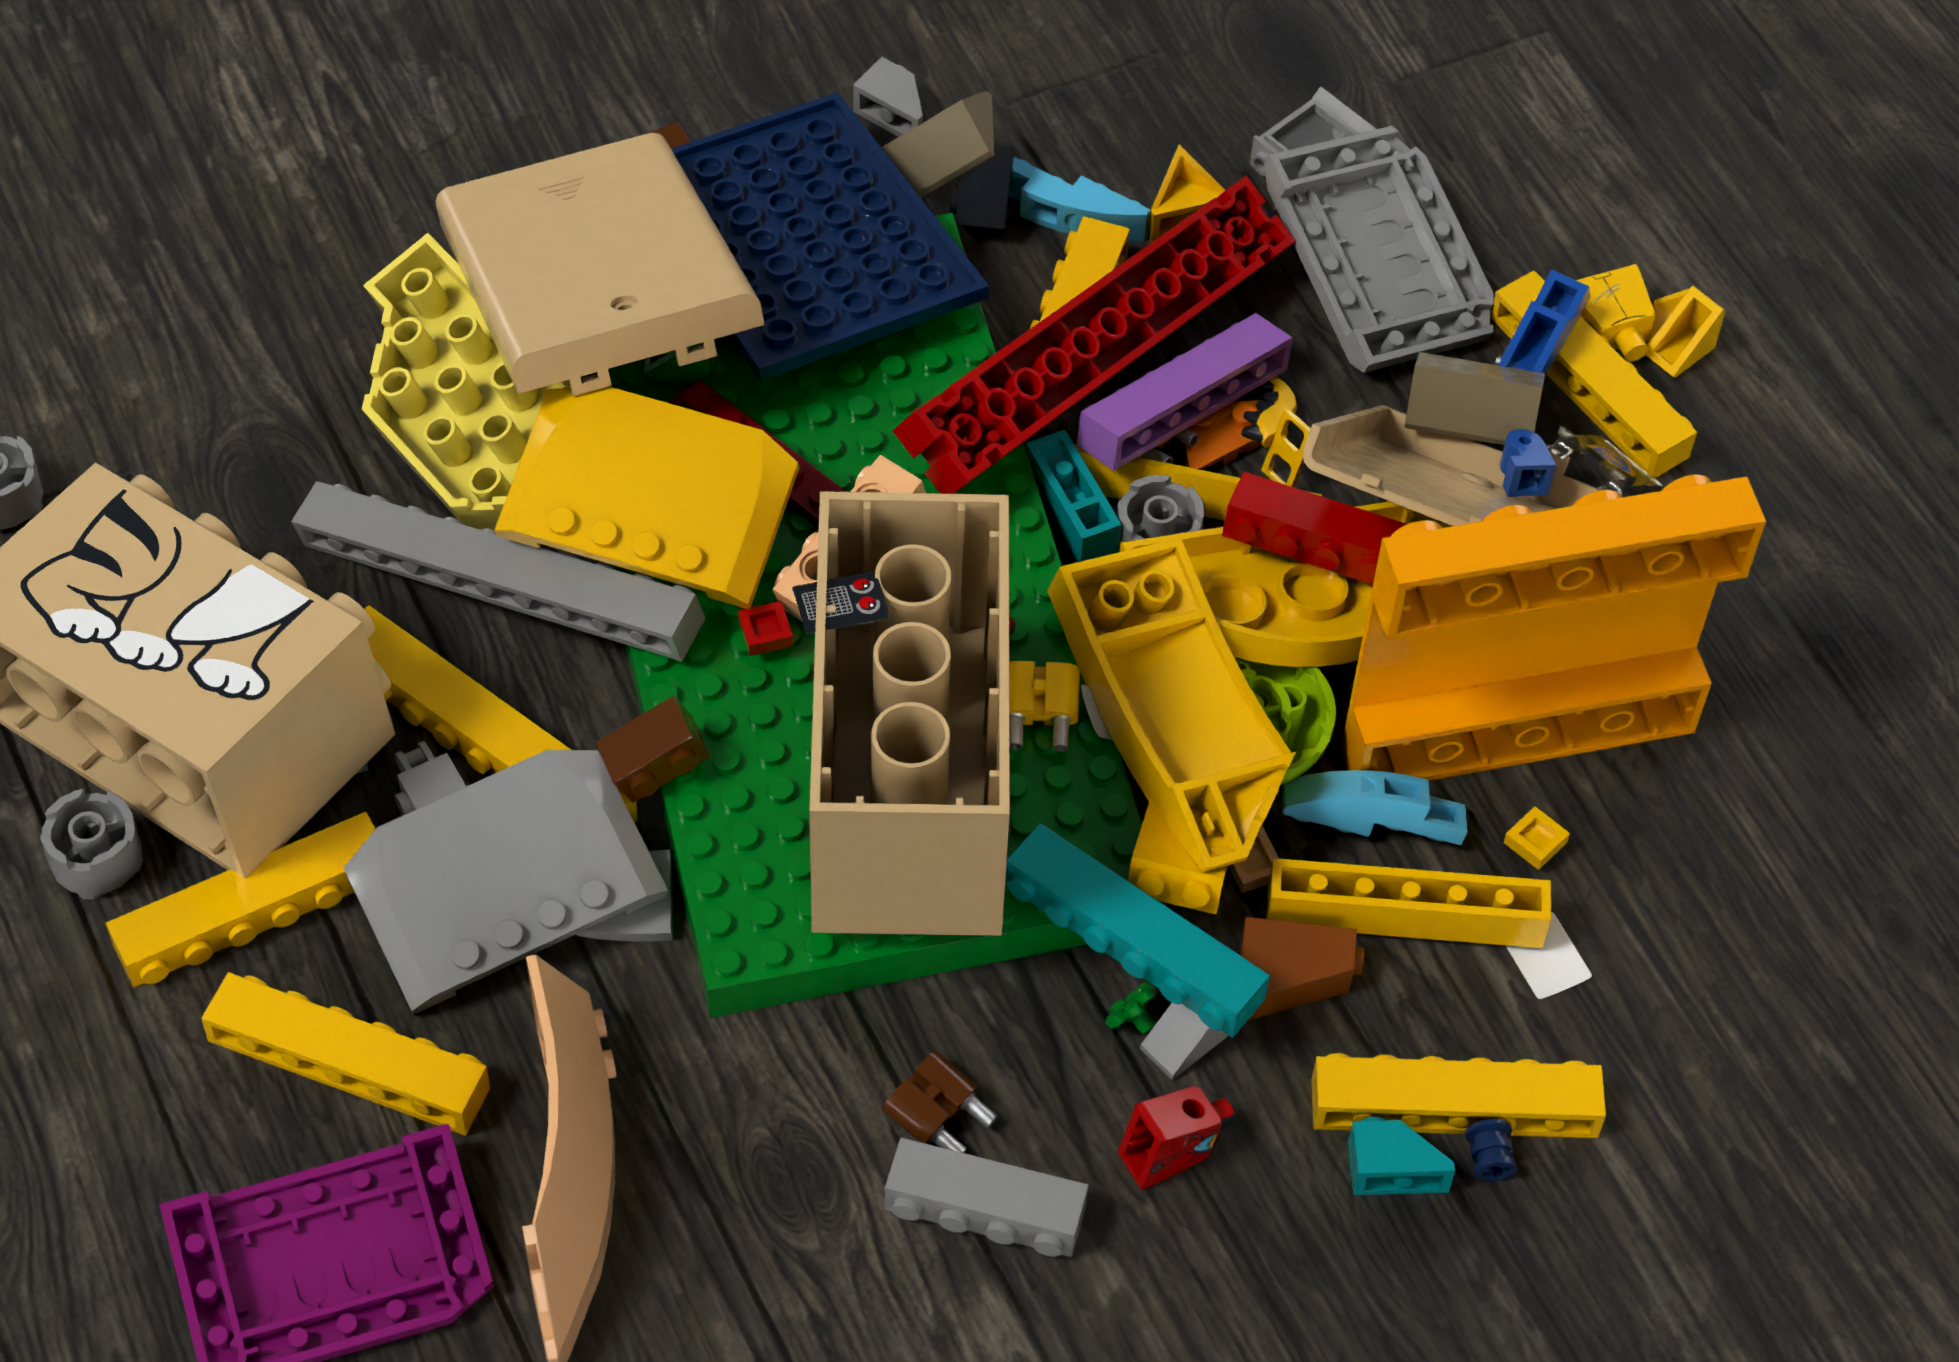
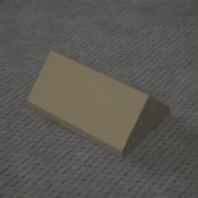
(945, 144)
(1472, 398)

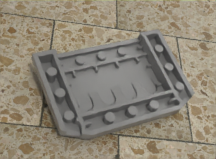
(1381, 248)
(501, 872)

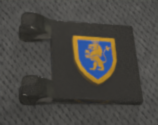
(1621, 471)

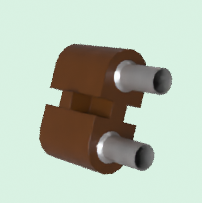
(932, 1099)

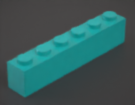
(1136, 931)

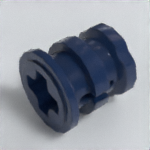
(1491, 1149)

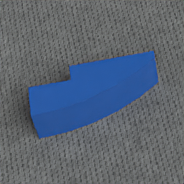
(1546, 324)

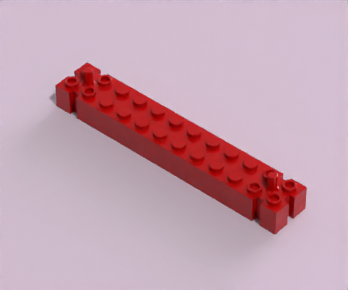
(1092, 337)

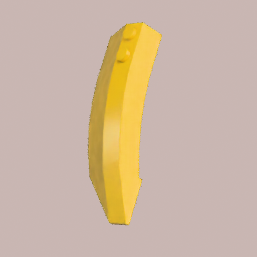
(1173, 696)

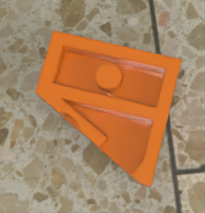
(1221, 436)

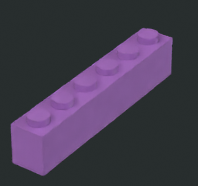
(1183, 391)

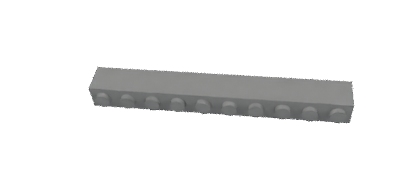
(500, 570)

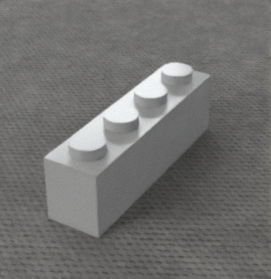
(985, 1198)

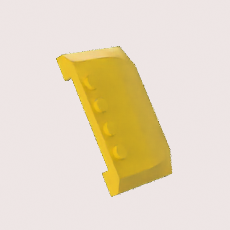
(651, 490)

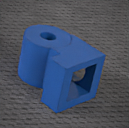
(1522, 463)

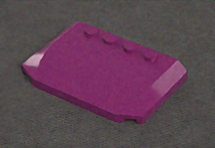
(330, 1255)

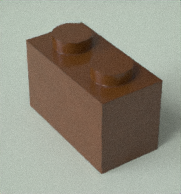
(653, 749)

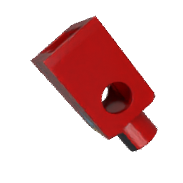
(1172, 1134)

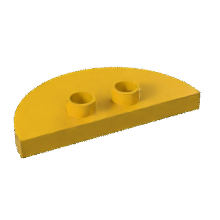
(1279, 606)

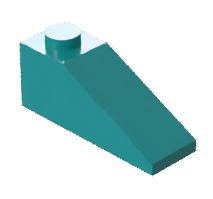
(1074, 498)

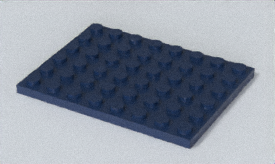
(824, 234)

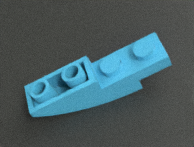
(1061, 206)
(1360, 798)

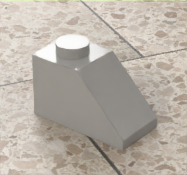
(888, 97)
(1179, 1040)

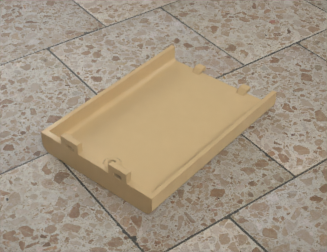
(595, 264)
(1424, 470)

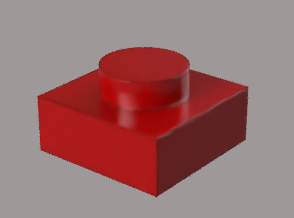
(765, 628)

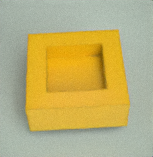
(1536, 837)

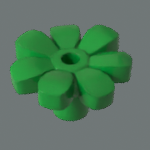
(1133, 1009)

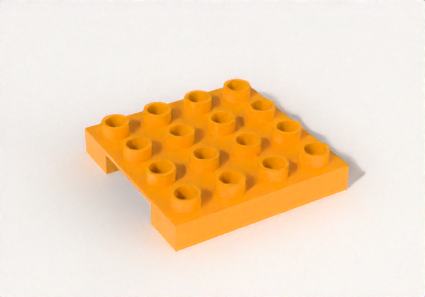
(1544, 629)

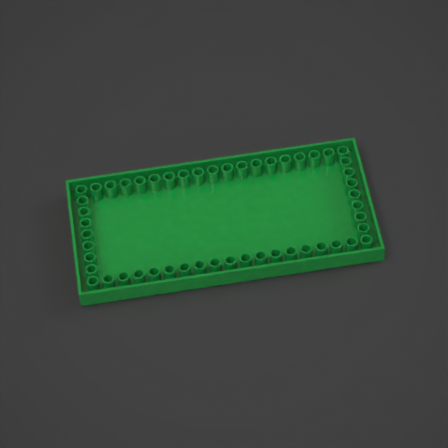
(745, 811)

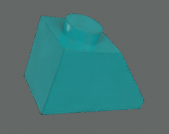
(1395, 1160)

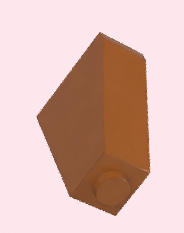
(1302, 961)

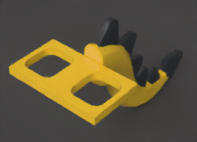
(1271, 429)

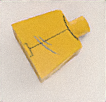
(1620, 310)

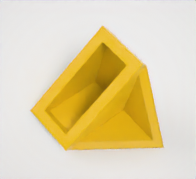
(1181, 193)
(1683, 329)

